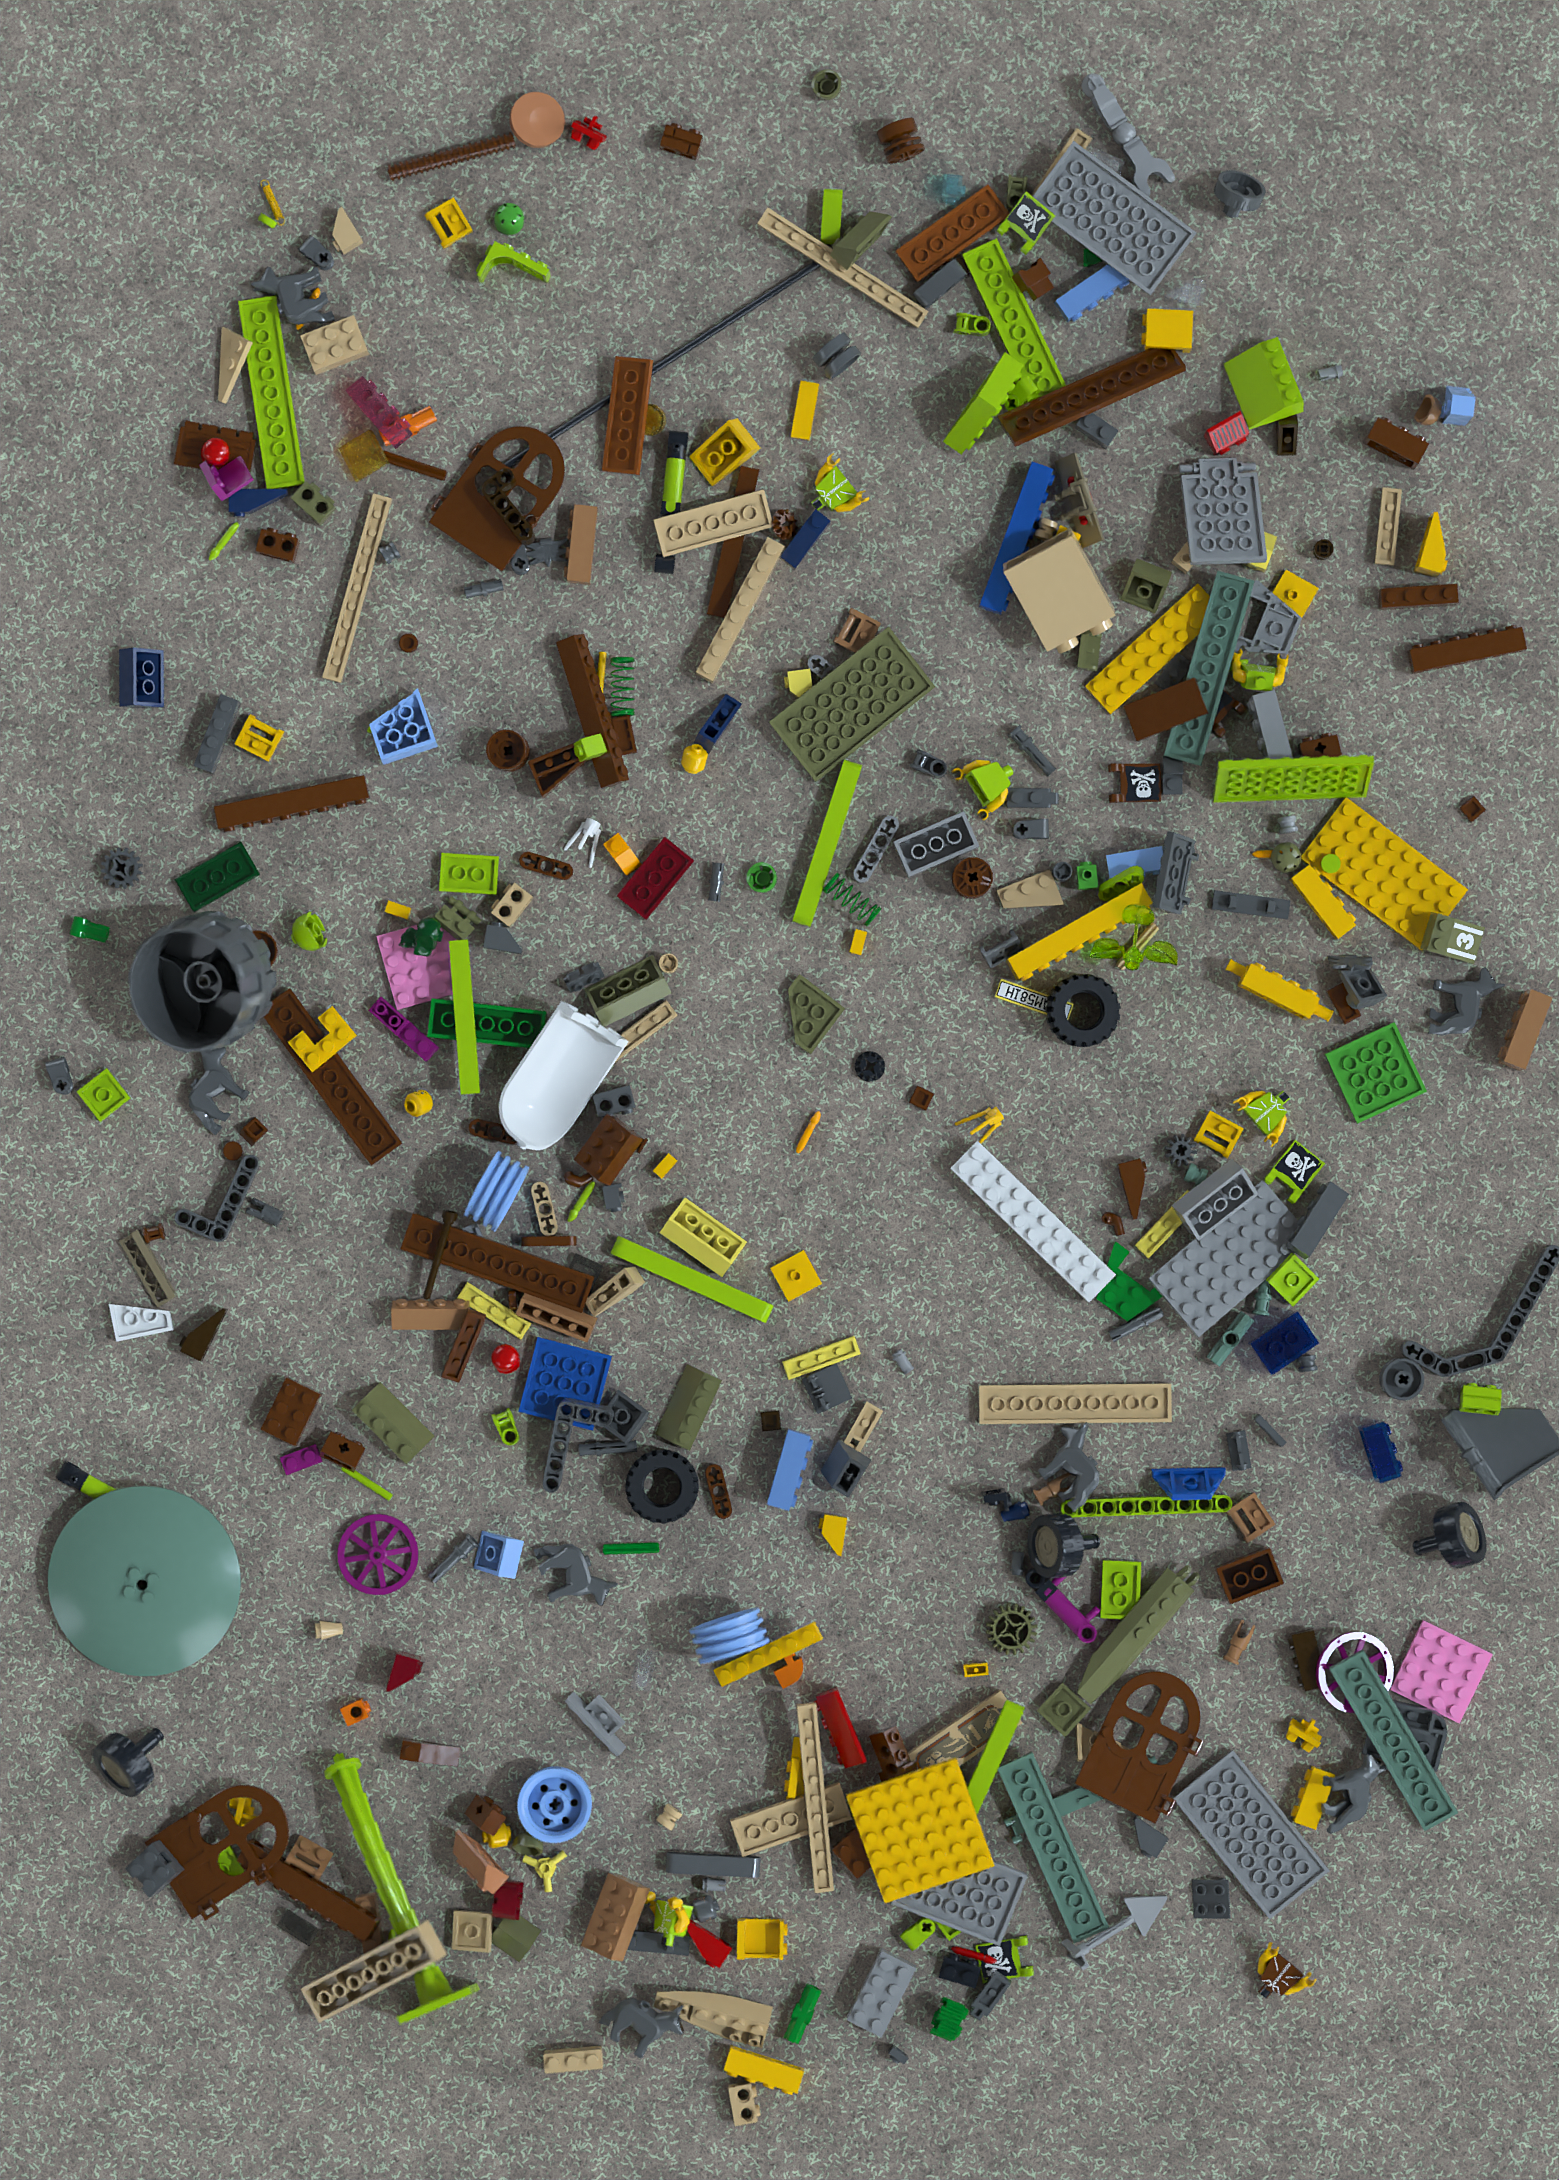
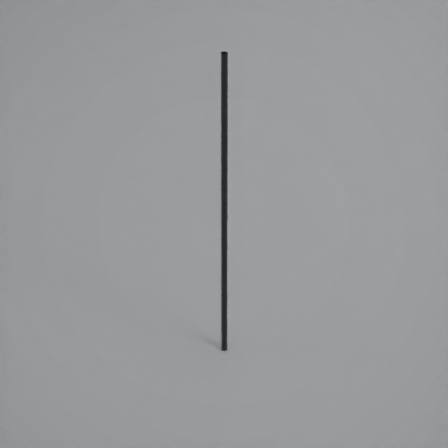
(679, 353)

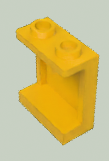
(1167, 329)
(761, 1938)

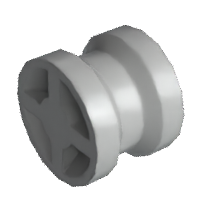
(1287, 824)

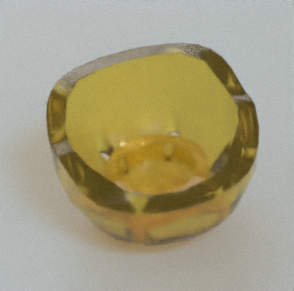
(655, 418)

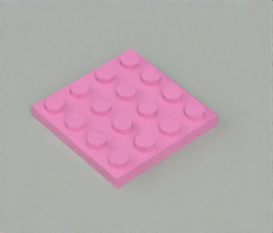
(416, 977)
(1441, 1671)

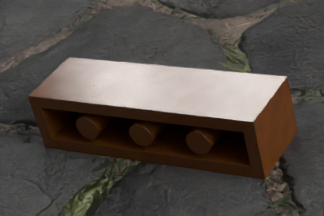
(1418, 597)

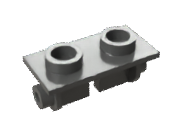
(576, 981)
(1238, 1450)

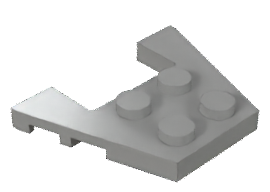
(1276, 626)

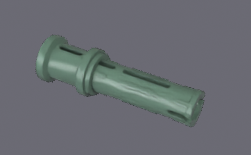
(1262, 1299)

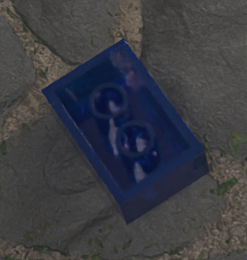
(1283, 1343)
(1380, 1451)

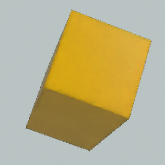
(398, 910)
(858, 942)
(665, 1165)
(975, 1669)

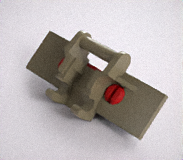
(1078, 500)

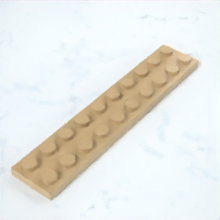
(1075, 1403)

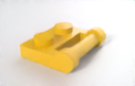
(454, 219)
(255, 743)
(1221, 1128)

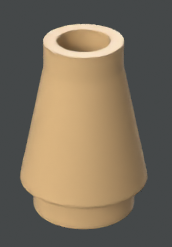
(327, 1629)

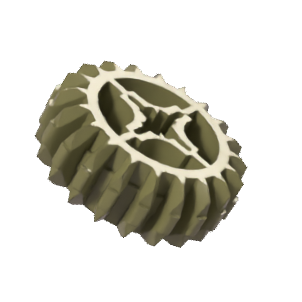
(1002, 1633)

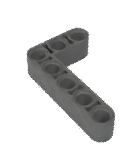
(219, 1222)
(564, 1436)

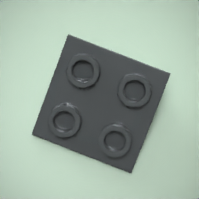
(827, 1388)
(1211, 1899)

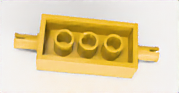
(1278, 991)

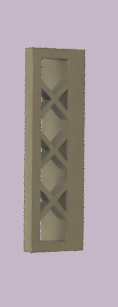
(153, 1264)

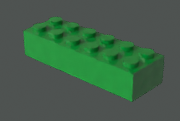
(492, 1024)

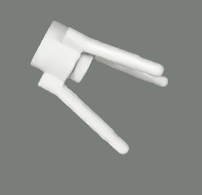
(589, 828)

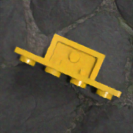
(794, 1785)

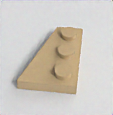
(1031, 892)

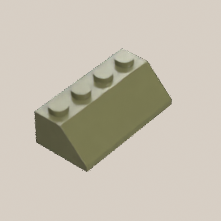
(628, 991)
(688, 1407)
(393, 1423)

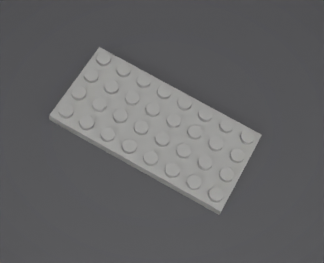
(1113, 218)
(1227, 1262)
(1251, 1834)

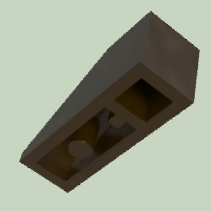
(200, 1339)

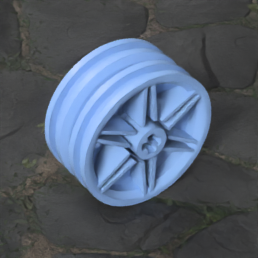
(496, 1191)
(729, 1635)
(556, 1830)

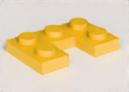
(317, 1054)

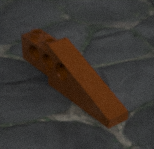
(891, 1753)

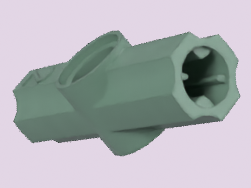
(1238, 1329)

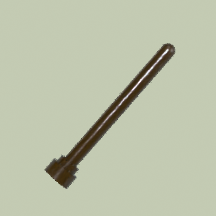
(448, 1219)

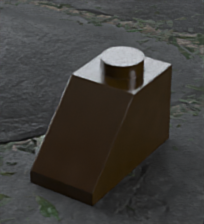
(1287, 436)

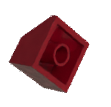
(404, 1669)

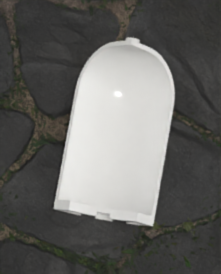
(557, 1077)

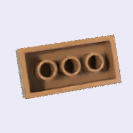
(1525, 1029)
(615, 1917)

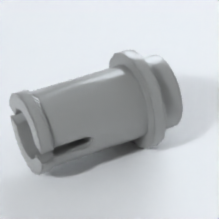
(1331, 372)
(903, 1362)
(712, 1884)

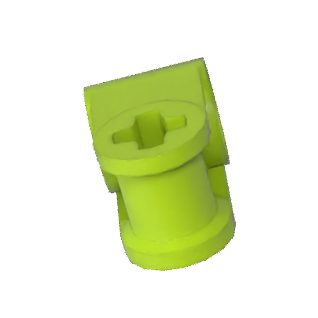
(970, 325)
(1022, 393)
(506, 1425)
(916, 1935)

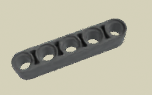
(712, 1864)

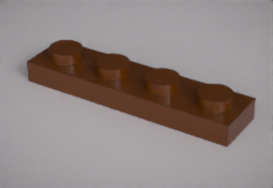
(463, 1345)

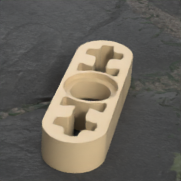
(536, 1196)

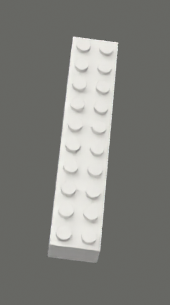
(1033, 1221)

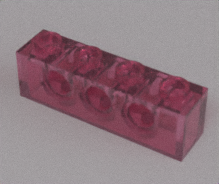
(395, 434)

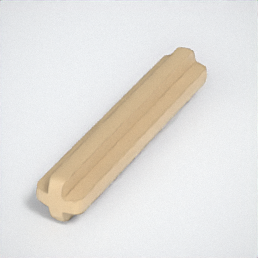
(1142, 940)

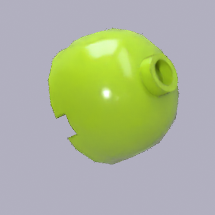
(307, 932)

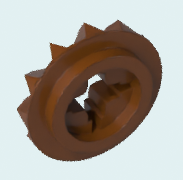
(779, 518)

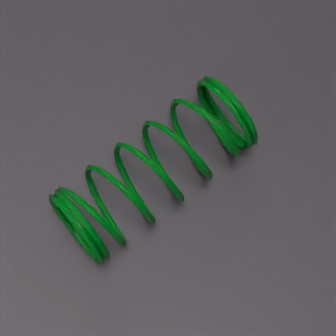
(628, 711)
(874, 912)

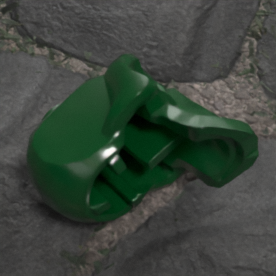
(425, 938)

